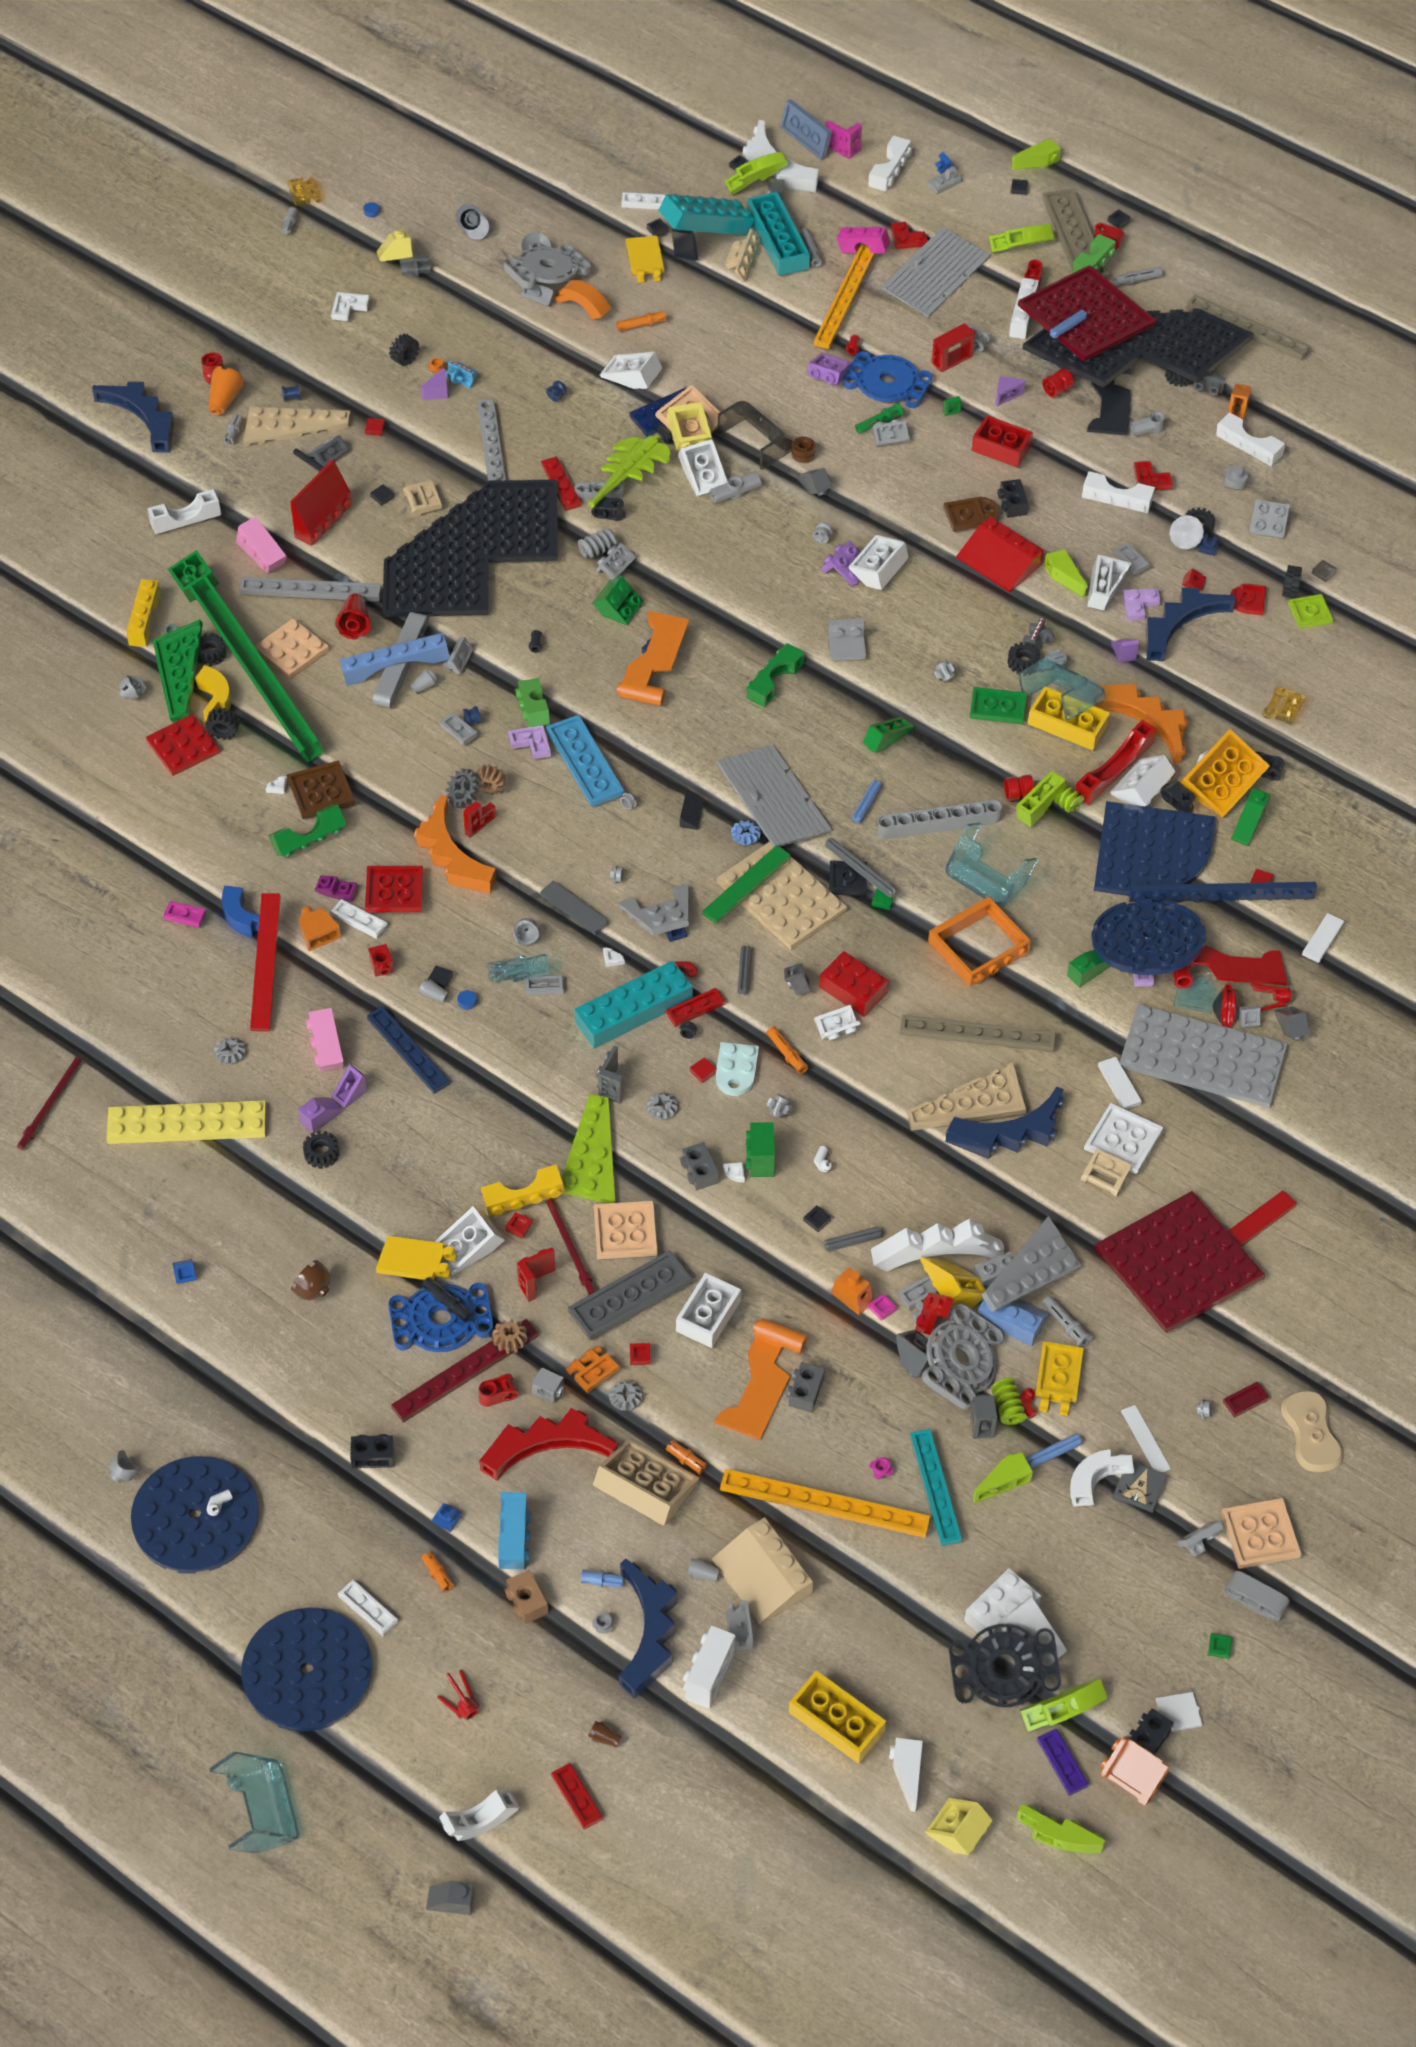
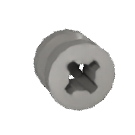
(822, 532)

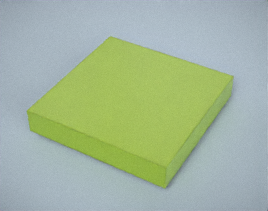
(1310, 611)

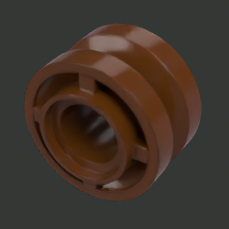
(803, 449)

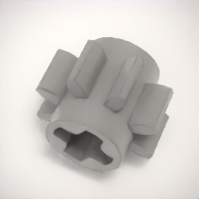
(1057, 656)
(944, 670)
(779, 1106)

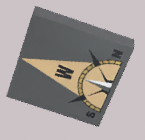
(1140, 1487)

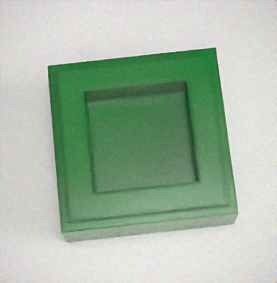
(952, 405)
(882, 900)
(1220, 1646)

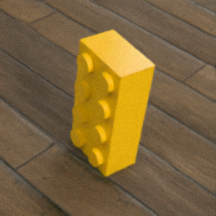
(1082, 729)
(837, 1716)

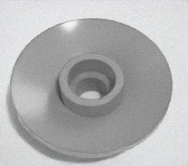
(533, 240)

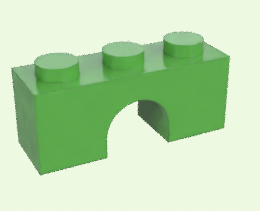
(1100, 252)
(532, 703)

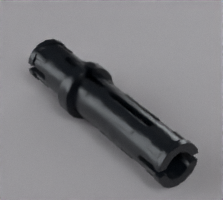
(452, 1304)

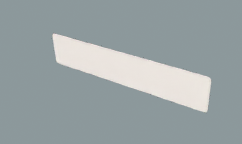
(1145, 1439)

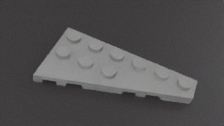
(1035, 1265)

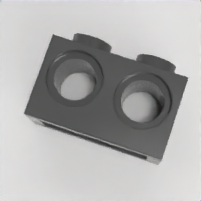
(702, 1165)
(807, 1387)

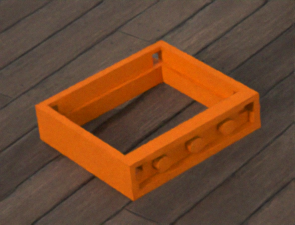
(966, 918)

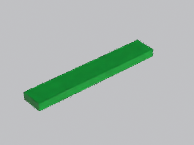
(746, 884)

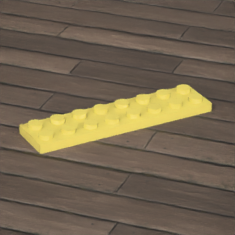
(186, 1122)

